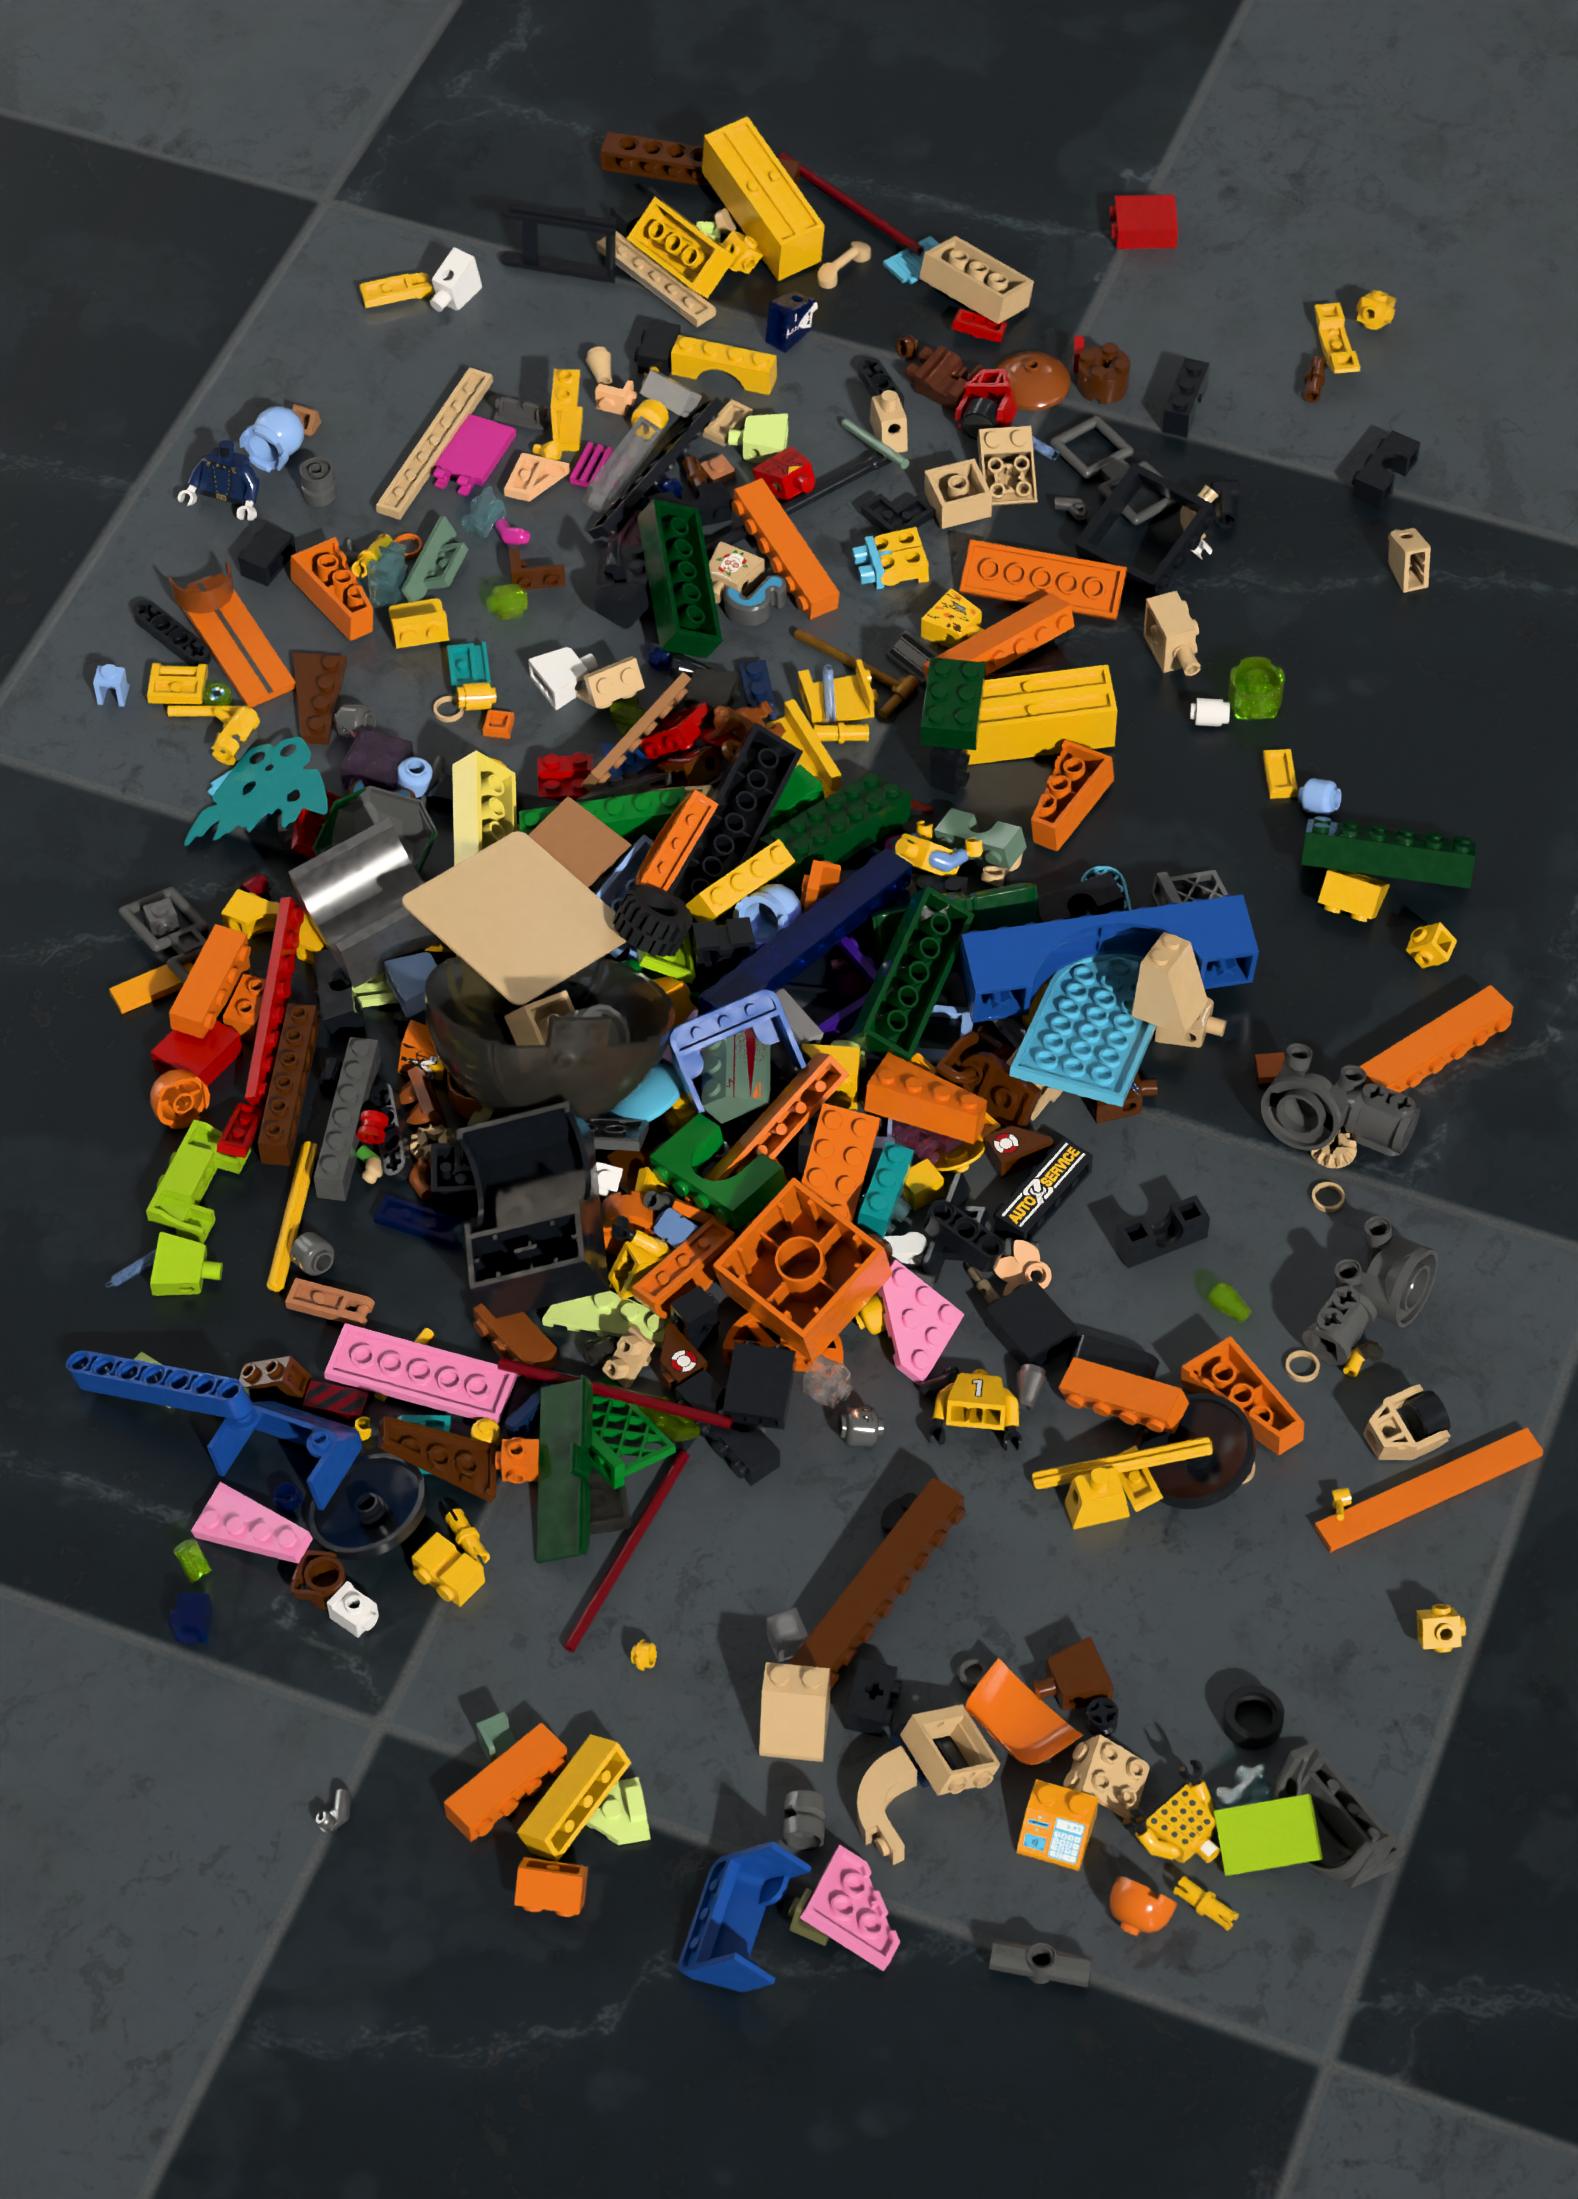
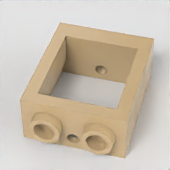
(959, 1725)

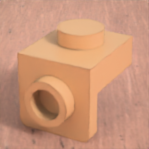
(615, 399)

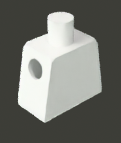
(455, 281)
(560, 674)

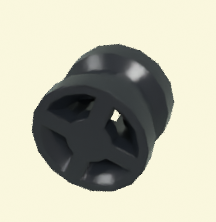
(1106, 1711)

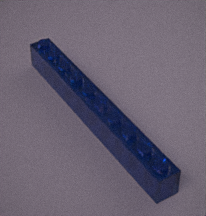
(813, 931)

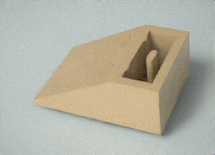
(1008, 464)

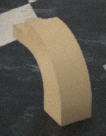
(882, 1782)

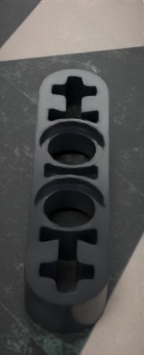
(173, 633)
(393, 1130)

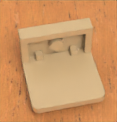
(612, 683)
(1108, 1773)

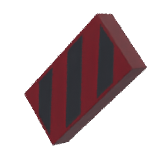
(335, 1400)

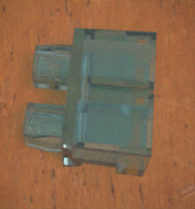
(387, 575)

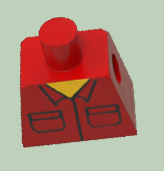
(786, 474)

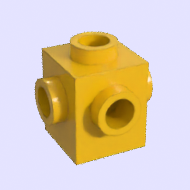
(744, 249)
(1382, 308)
(1431, 945)
(1440, 1628)

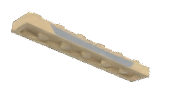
(660, 281)

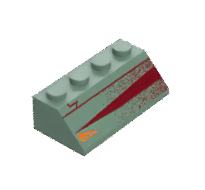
(735, 1076)

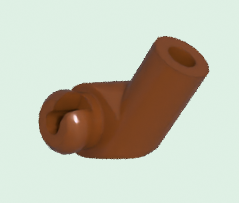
(419, 1177)

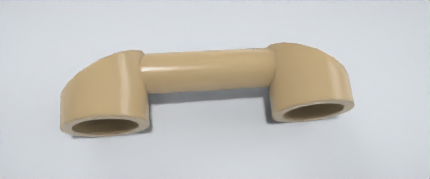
(828, 272)
(995, 875)

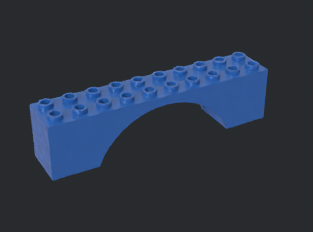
(1010, 964)

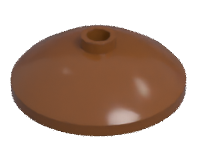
(1036, 379)

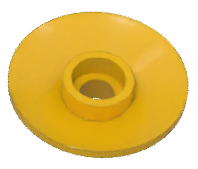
(960, 1157)

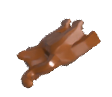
(741, 721)

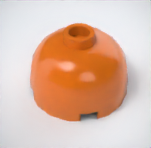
(179, 1098)
(1139, 1907)

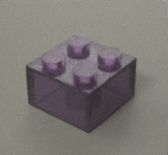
(374, 760)

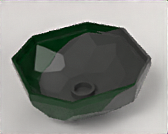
(370, 806)

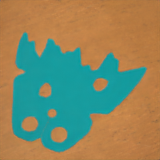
(268, 794)

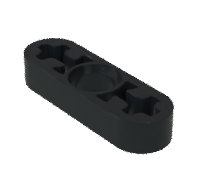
(880, 376)

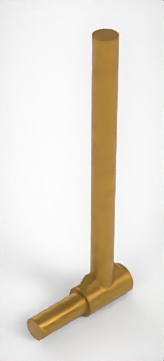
(901, 688)

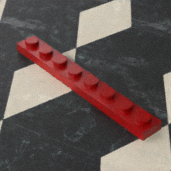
(274, 1001)

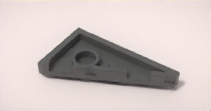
(628, 784)

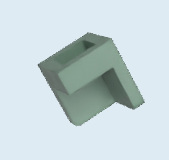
(495, 1736)

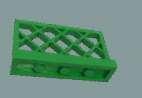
(607, 1457)

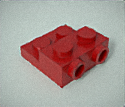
(675, 732)
(563, 776)

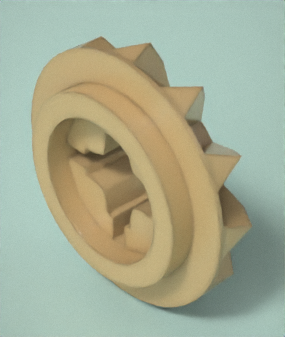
(419, 1141)
(1341, 1156)

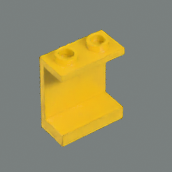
(564, 411)
(852, 697)

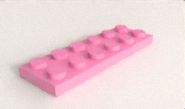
(419, 1374)

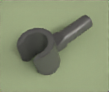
(351, 555)

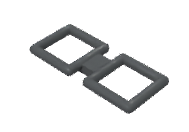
(1110, 468)
(186, 942)

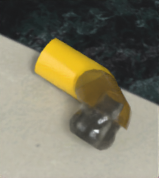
(1359, 1354)

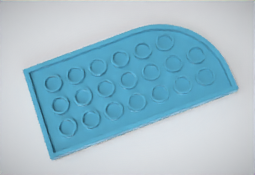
(1086, 1031)

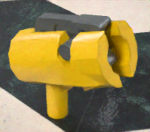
(237, 734)

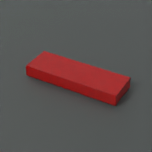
(241, 1130)

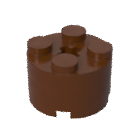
(1103, 373)

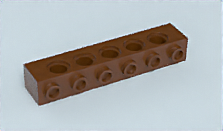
(288, 1084)

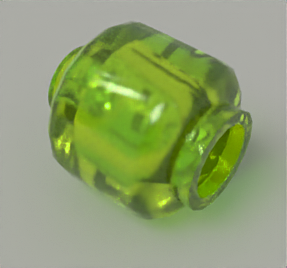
(507, 601)

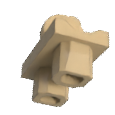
(631, 1355)

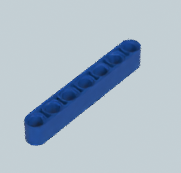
(159, 1384)

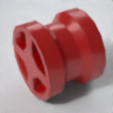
(372, 1127)

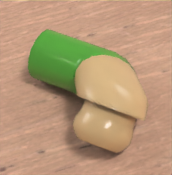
(373, 1164)

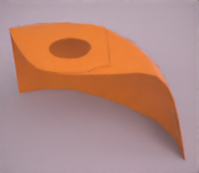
(1017, 1717)

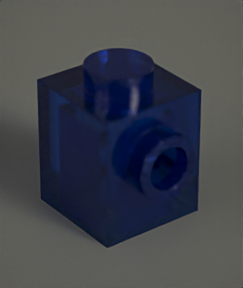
(191, 1617)

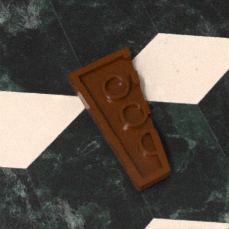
(318, 693)
(449, 1456)

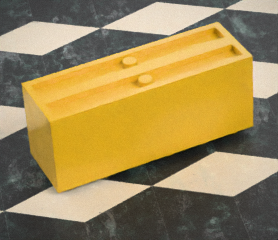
(763, 198)
(1041, 710)

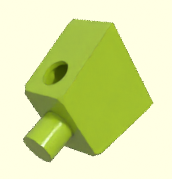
(181, 1266)

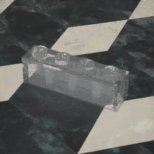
(622, 465)

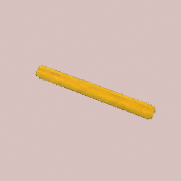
(292, 1216)
(1125, 1462)

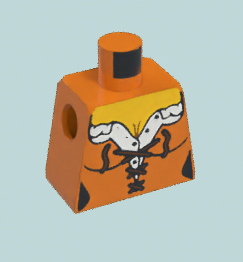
(420, 1052)

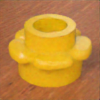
(644, 1655)

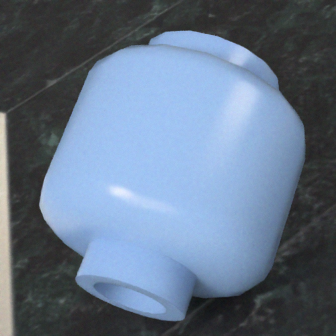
(415, 775)
(1319, 797)

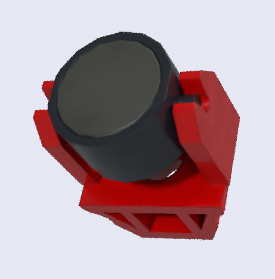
(986, 403)

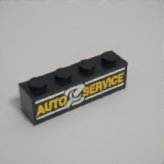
(1043, 1191)

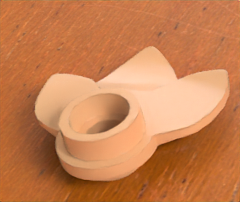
(1018, 1268)

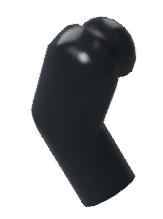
(937, 1384)

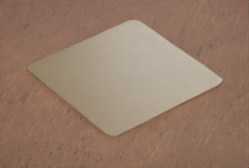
(516, 917)

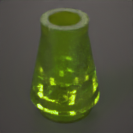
(1227, 1301)

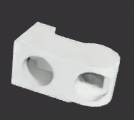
(908, 1248)

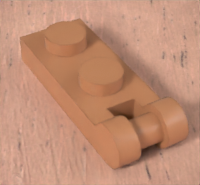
(329, 1302)

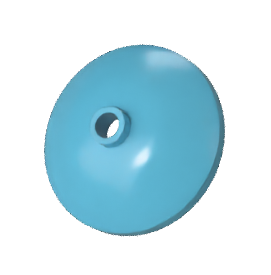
(653, 1097)

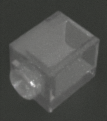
(786, 1633)

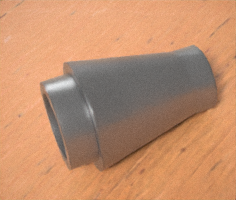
(1029, 1386)

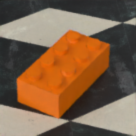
(840, 1157)

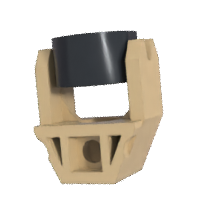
(1426, 1417)

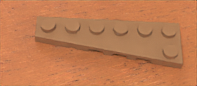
(632, 740)

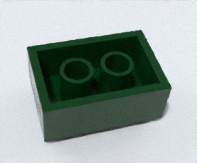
(953, 703)

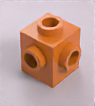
(518, 1460)

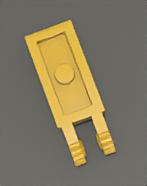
(396, 289)

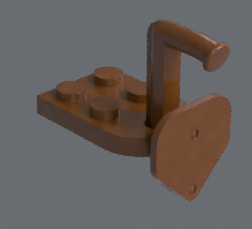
(987, 1076)

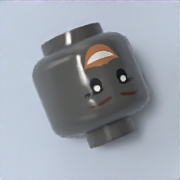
(352, 718)
(312, 1253)
(860, 1426)

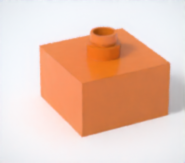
(803, 1269)

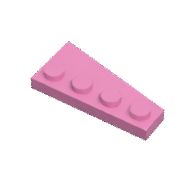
(249, 1526)

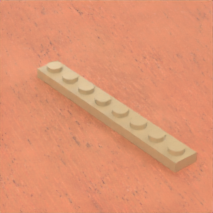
(432, 444)

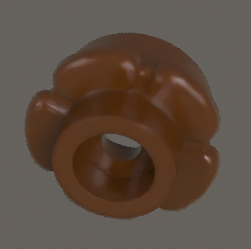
(907, 347)

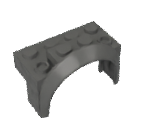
(1370, 1846)

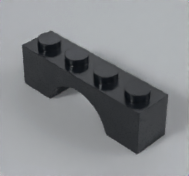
(749, 1453)

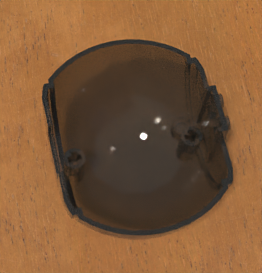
(576, 1062)

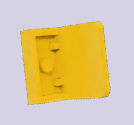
(418, 623)

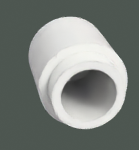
(1210, 712)

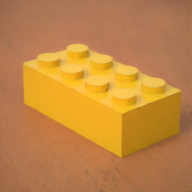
(681, 247)

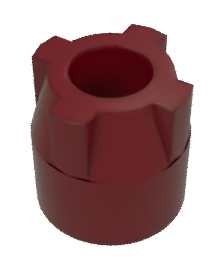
(256, 884)

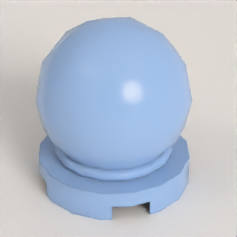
(273, 438)
(769, 911)

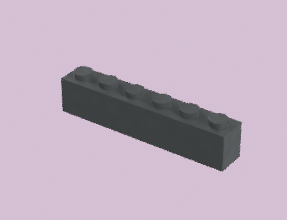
(351, 1098)

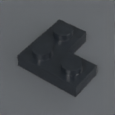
(893, 518)

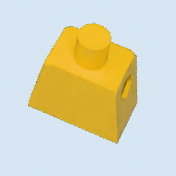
(1096, 1498)

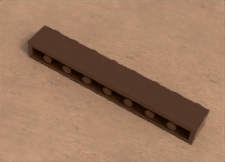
(882, 1580)

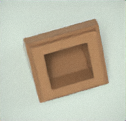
(309, 417)

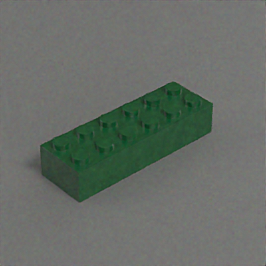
(679, 579)
(841, 824)
(1389, 852)
(911, 975)

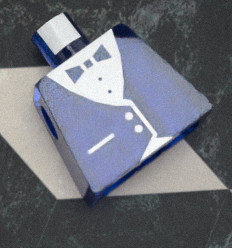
(789, 320)

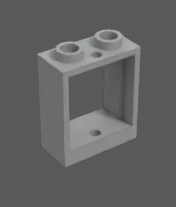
(804, 1031)

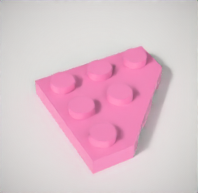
(916, 1321)
(851, 1909)

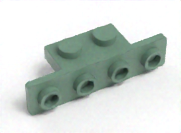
(436, 563)

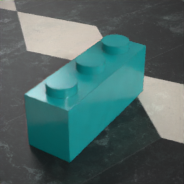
(885, 1189)

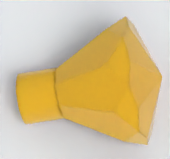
(549, 450)

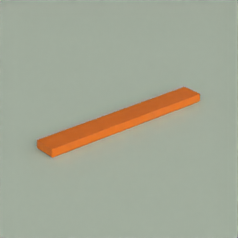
(1429, 1489)

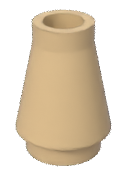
(600, 364)

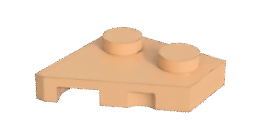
(533, 476)

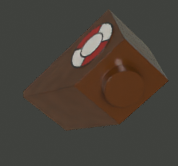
(1015, 1149)
(679, 1359)

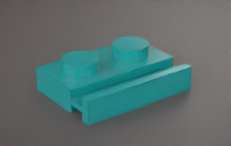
(468, 664)

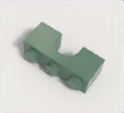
(1000, 844)

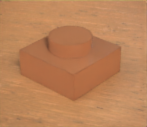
(718, 469)

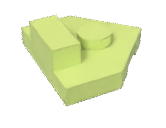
(622, 1814)

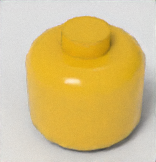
(486, 1431)

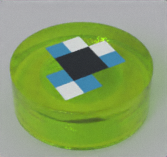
(217, 695)

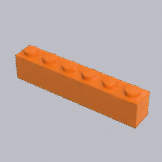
(785, 549)
(1014, 635)
(1440, 1041)
(783, 1116)

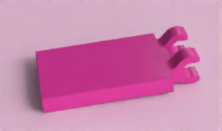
(473, 453)

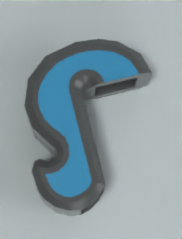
(757, 606)

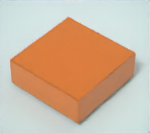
(498, 724)
(1268, 1066)

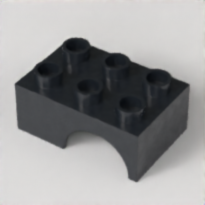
(536, 1211)

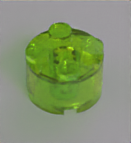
(1256, 688)

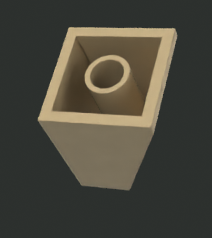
(1170, 986)
(794, 1711)

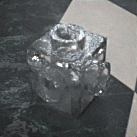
(827, 1382)

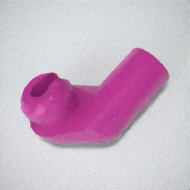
(511, 535)

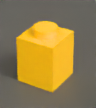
(923, 1185)

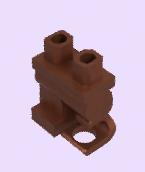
(941, 376)

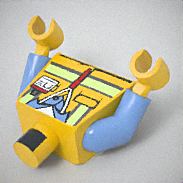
(934, 857)

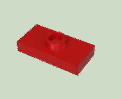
(978, 326)

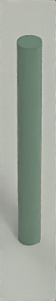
(875, 443)

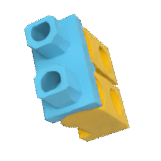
(892, 558)

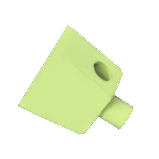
(762, 437)

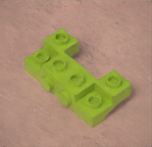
(187, 1180)

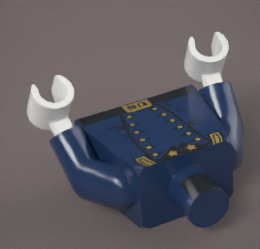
(226, 478)

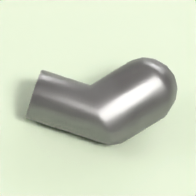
(1074, 506)
(332, 1819)

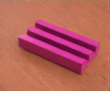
(596, 451)

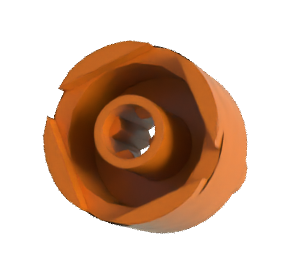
(630, 1207)

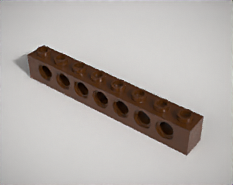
(663, 159)

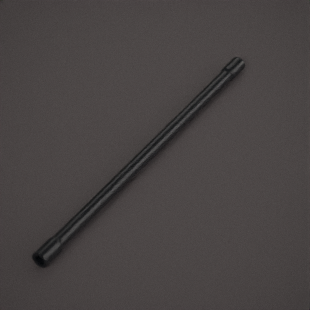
(873, 463)

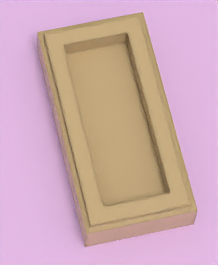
(730, 417)

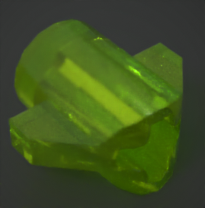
(626, 713)
(192, 1559)

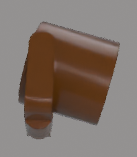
(322, 1577)

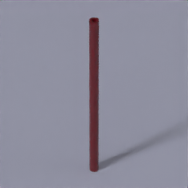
(857, 208)
(619, 1394)
(626, 1551)

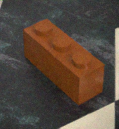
(516, 1338)

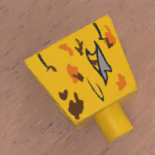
(951, 620)

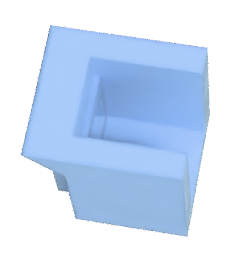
(111, 678)

